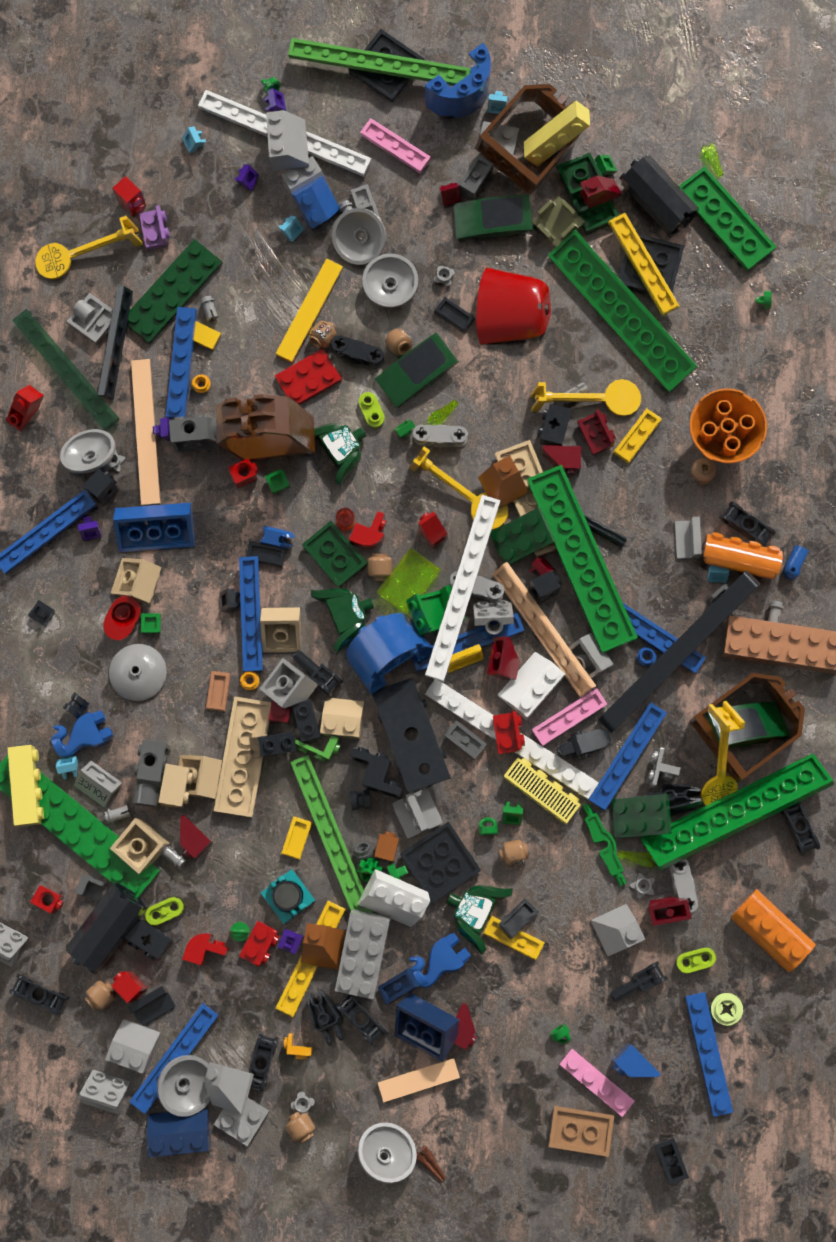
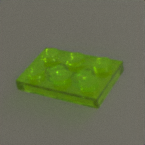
(409, 577)

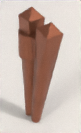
(430, 1163)

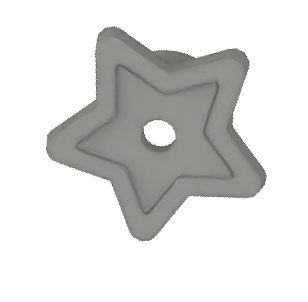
(116, 465)
(648, 886)

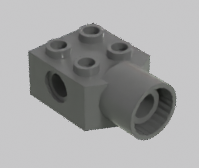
(193, 433)
(150, 778)

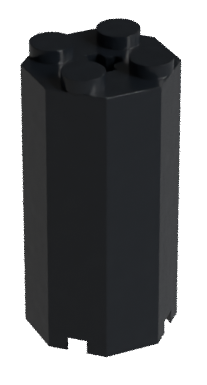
(659, 195)
(105, 928)

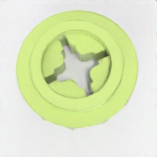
(736, 1009)

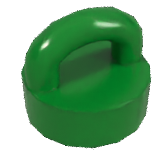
(272, 83)
(765, 300)
(488, 830)
(240, 931)
(560, 1032)

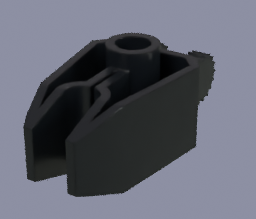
(583, 744)
(680, 797)
(325, 1016)

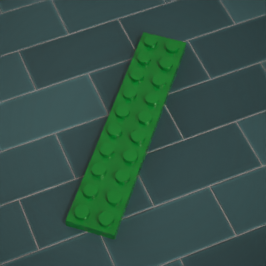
(623, 311)
(582, 559)
(738, 811)
(83, 833)

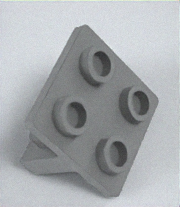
(665, 771)
(417, 813)
(10, 944)
(104, 1091)

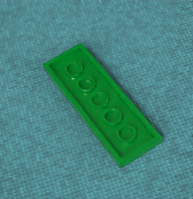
(727, 219)

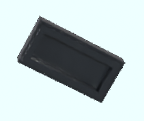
(454, 315)
(267, 554)
(517, 918)

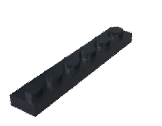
(115, 342)

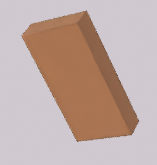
(218, 691)

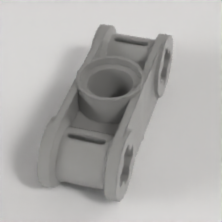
(440, 436)
(483, 588)
(684, 884)

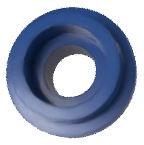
(646, 650)

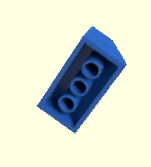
(154, 527)

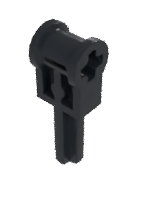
(319, 674)
(644, 980)

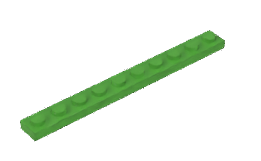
(375, 62)
(329, 832)

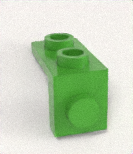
(332, 748)

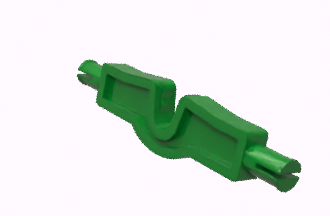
(608, 854)

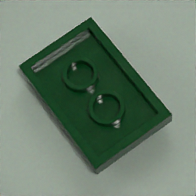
(522, 537)
(334, 554)
(641, 816)

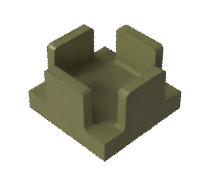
(557, 220)

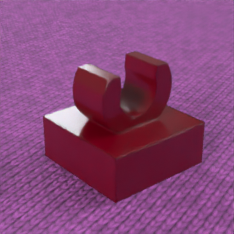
(450, 194)
(541, 566)

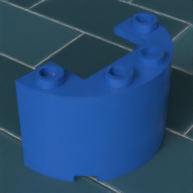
(465, 95)
(384, 647)

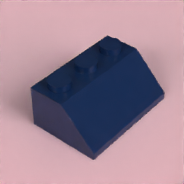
(425, 1026)
(178, 1134)

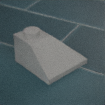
(617, 930)
(228, 1087)

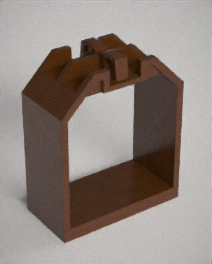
(524, 178)
(264, 427)
(775, 687)

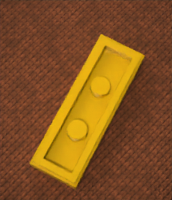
(637, 436)
(521, 942)

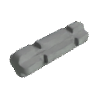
(581, 388)

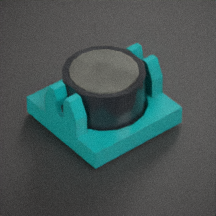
(287, 896)

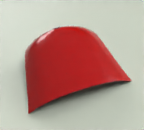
(510, 307)

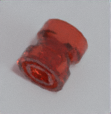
(348, 519)

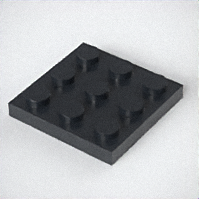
(385, 85)
(666, 258)
(440, 862)

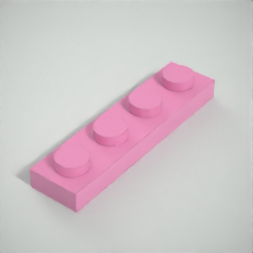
(395, 146)
(569, 717)
(596, 1082)

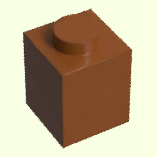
(387, 846)

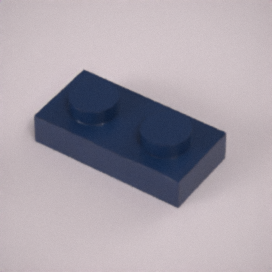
(398, 986)

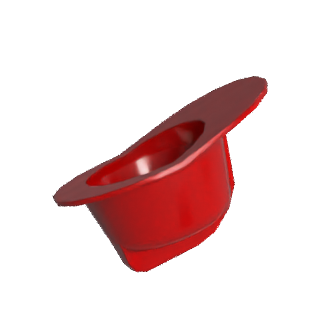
(121, 617)

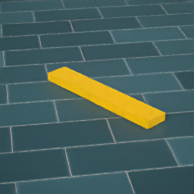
(643, 264)
(309, 311)
(303, 972)

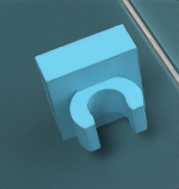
(496, 102)
(192, 139)
(291, 228)
(717, 574)
(66, 765)

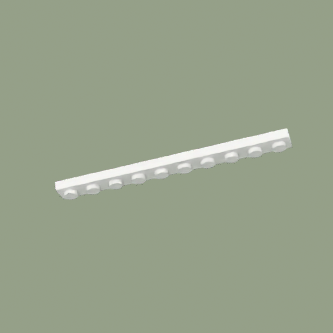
(257, 122)
(462, 588)
(531, 751)

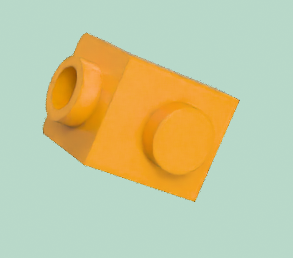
(299, 1051)

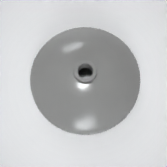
(347, 236)
(386, 270)
(87, 451)
(147, 681)
(192, 1094)
(395, 1145)

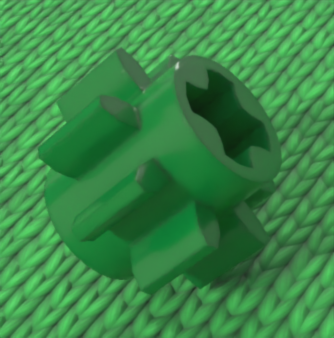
(367, 868)

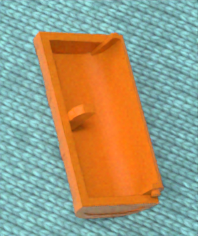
(742, 556)
(773, 931)

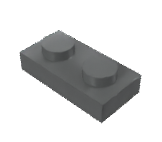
(465, 740)

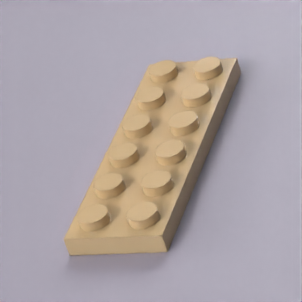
(528, 466)
(239, 770)

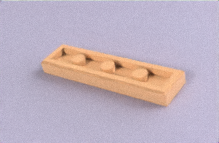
(418, 1080)

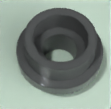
(363, 850)

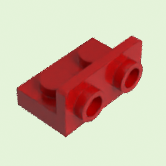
(508, 733)
(259, 944)

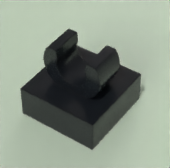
(227, 600)
(41, 613)

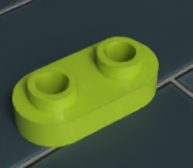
(371, 409)
(164, 910)
(695, 960)

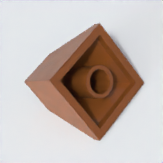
(503, 482)
(323, 946)

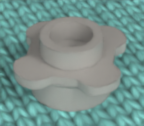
(444, 271)
(301, 1097)

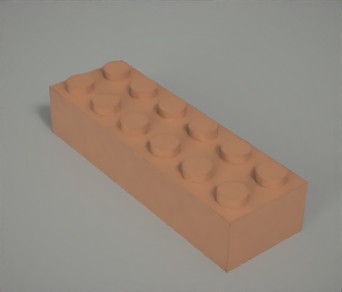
(780, 644)

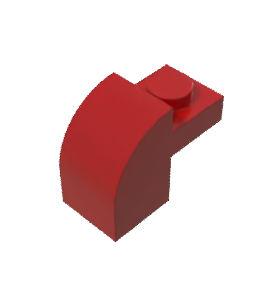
(368, 537)
(198, 947)

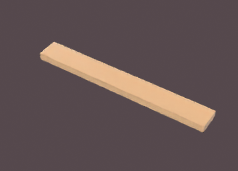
(144, 432)
(544, 630)

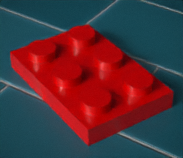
(308, 377)

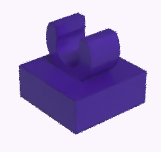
(276, 101)
(247, 177)
(163, 429)
(89, 529)
(290, 941)

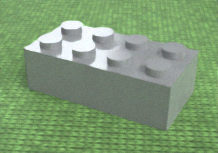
(362, 954)

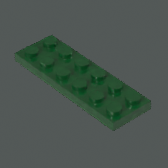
(172, 290)

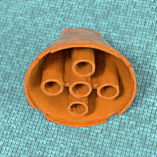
(728, 426)

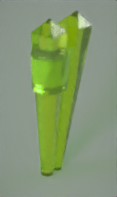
(712, 156)
(441, 414)
(637, 857)

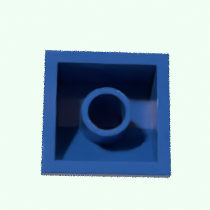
(315, 202)
(633, 1063)

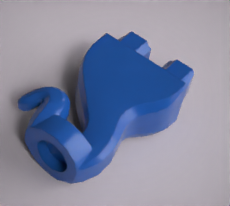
(84, 734)
(441, 960)

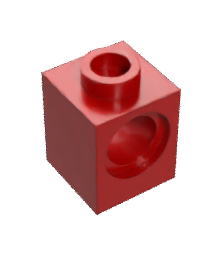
(243, 480)
(40, 895)

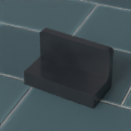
(152, 1005)

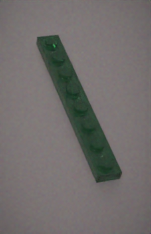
(66, 369)

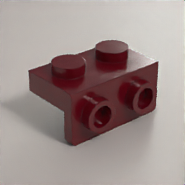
(596, 432)

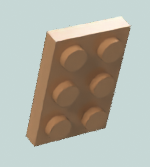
(581, 1131)

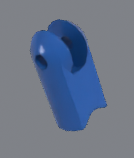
(276, 537)
(794, 562)

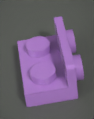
(153, 228)

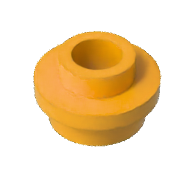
(201, 378)
(249, 674)

